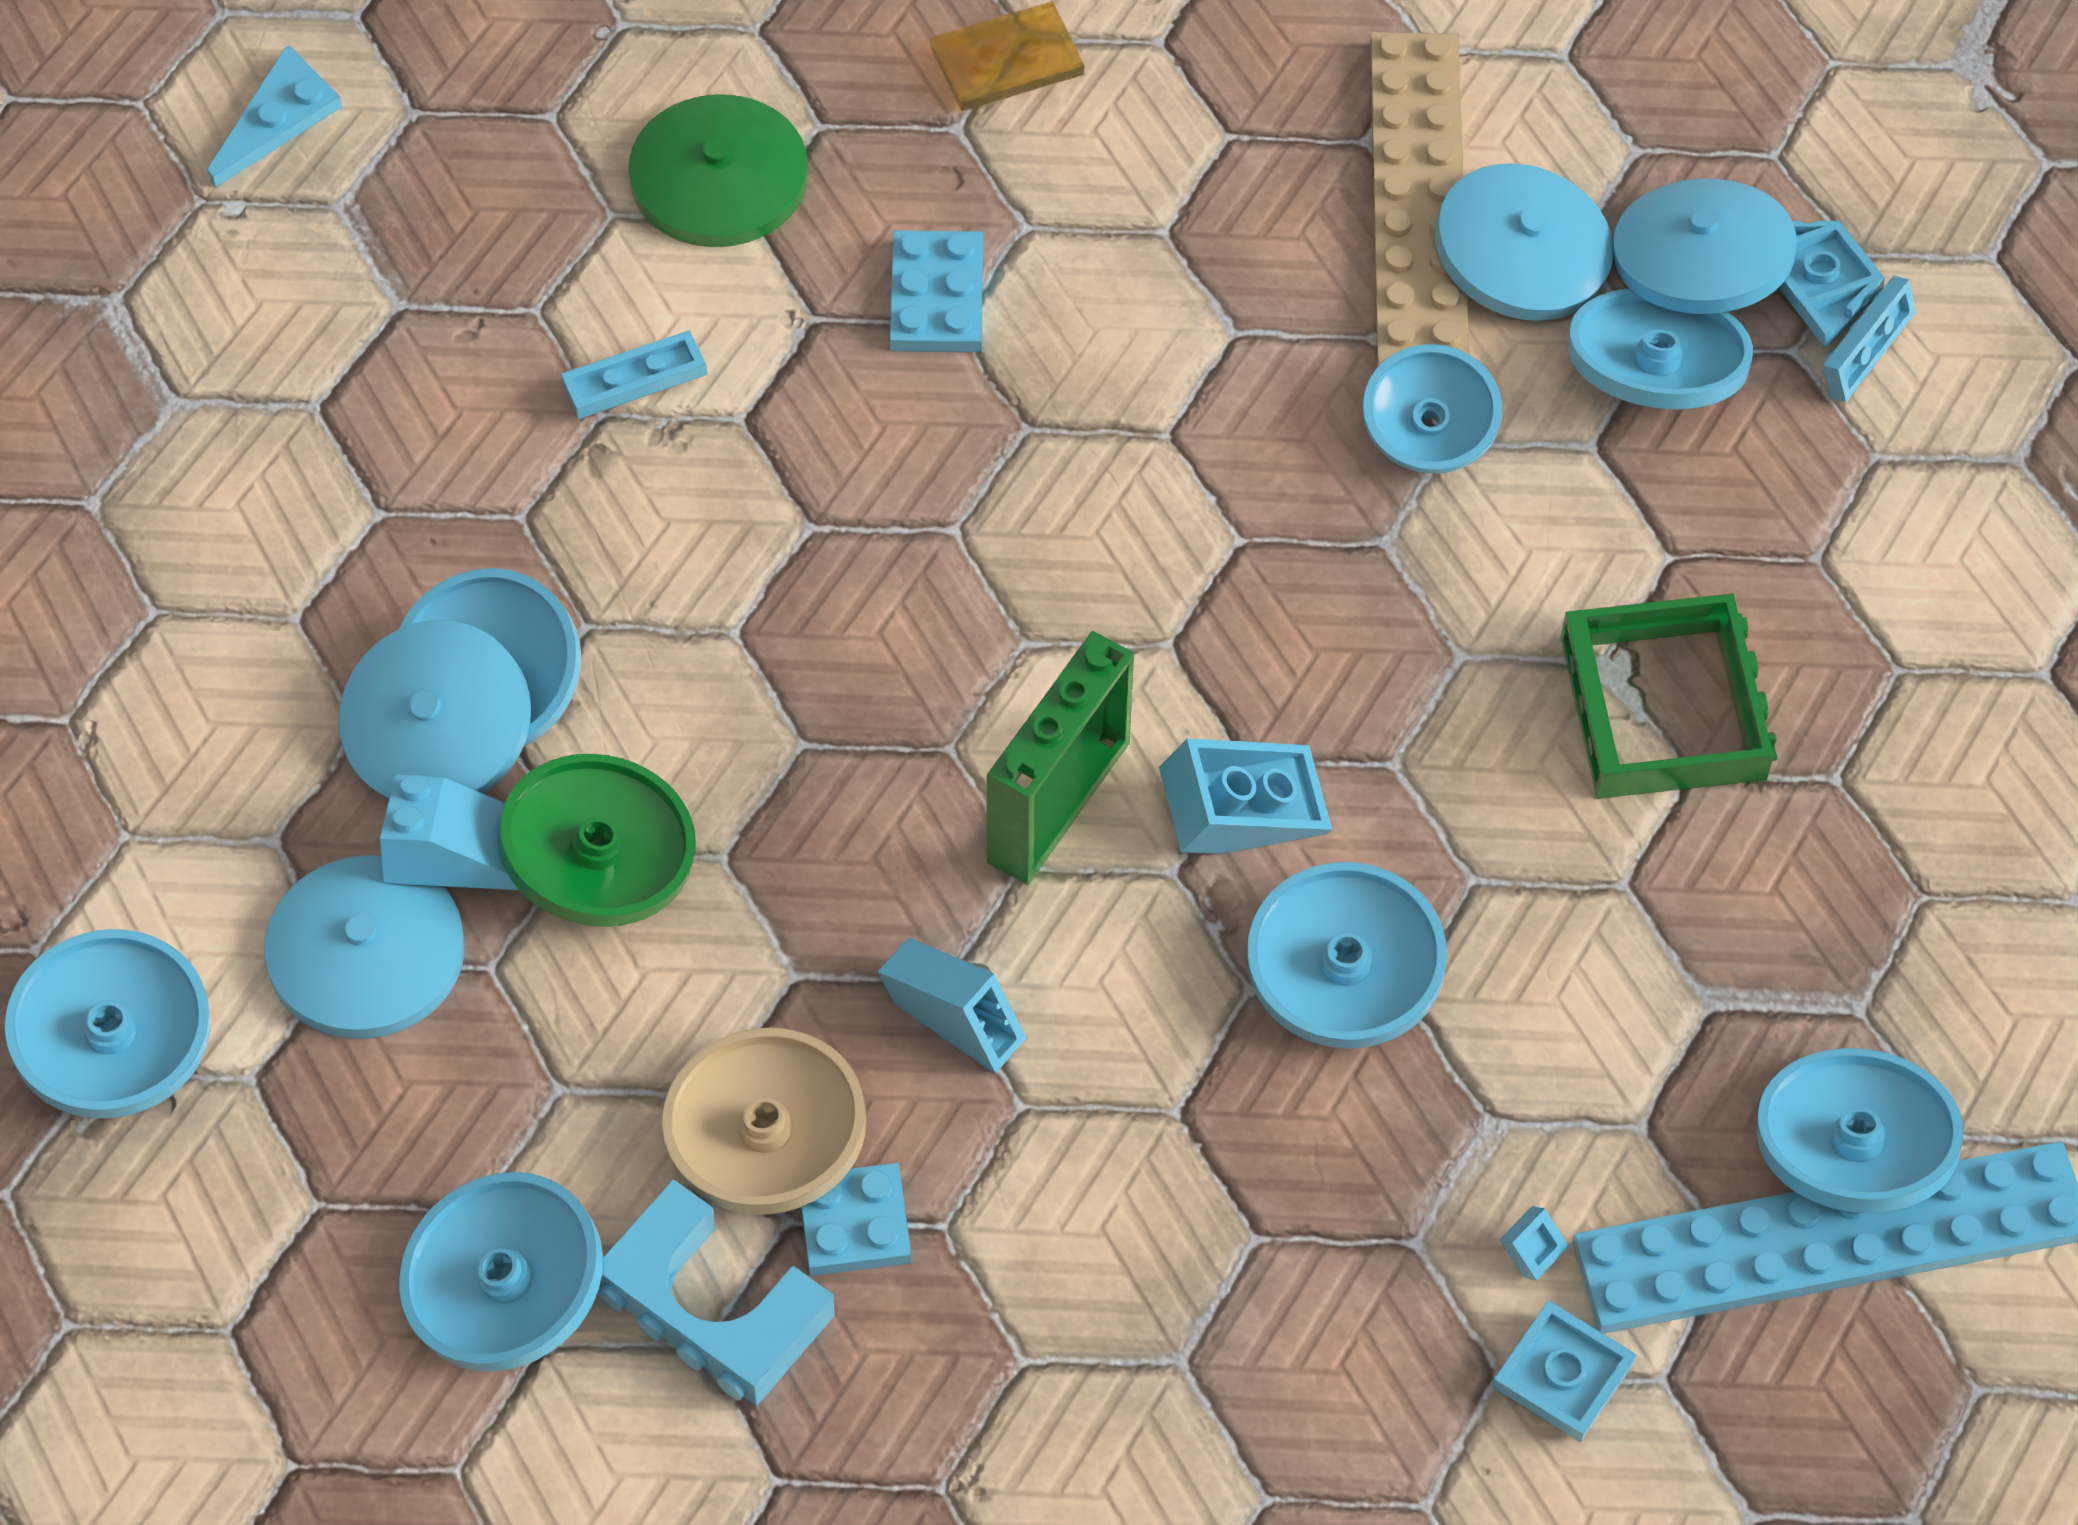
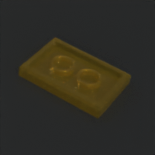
(1007, 56)

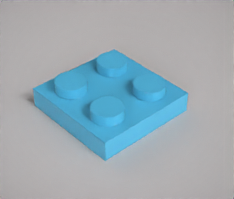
(858, 1223)
(1564, 1371)

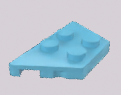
(1830, 278)

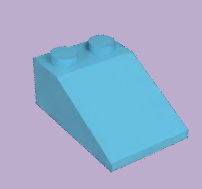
(1242, 795)
(442, 835)

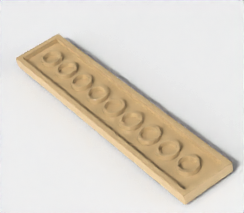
(1414, 167)

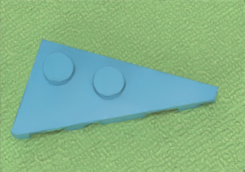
(281, 109)

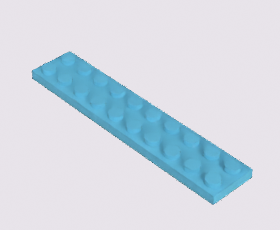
(1799, 1247)

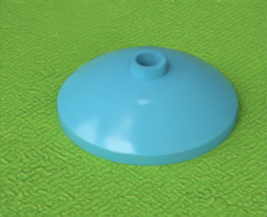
(1435, 385)

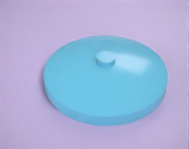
(1523, 241)
(1704, 246)
(1658, 353)
(523, 620)
(435, 705)
(363, 951)
(1346, 955)
(107, 1023)
(1859, 1130)
(501, 1271)

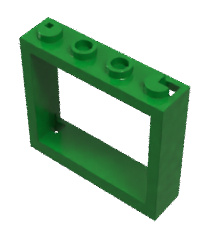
(1661, 620)
(1062, 755)

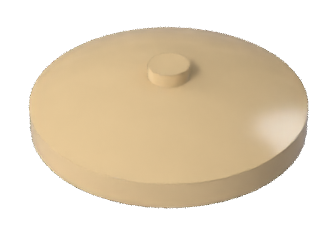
(764, 1121)

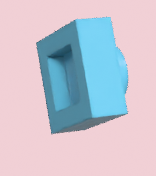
(1534, 1243)

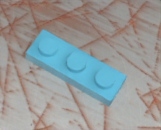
(1869, 338)
(634, 374)

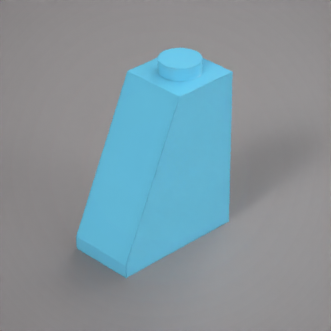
(954, 1001)

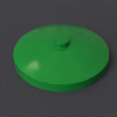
(718, 170)
(596, 840)

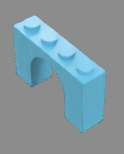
(742, 1353)

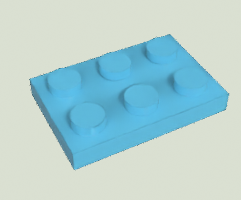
(937, 291)

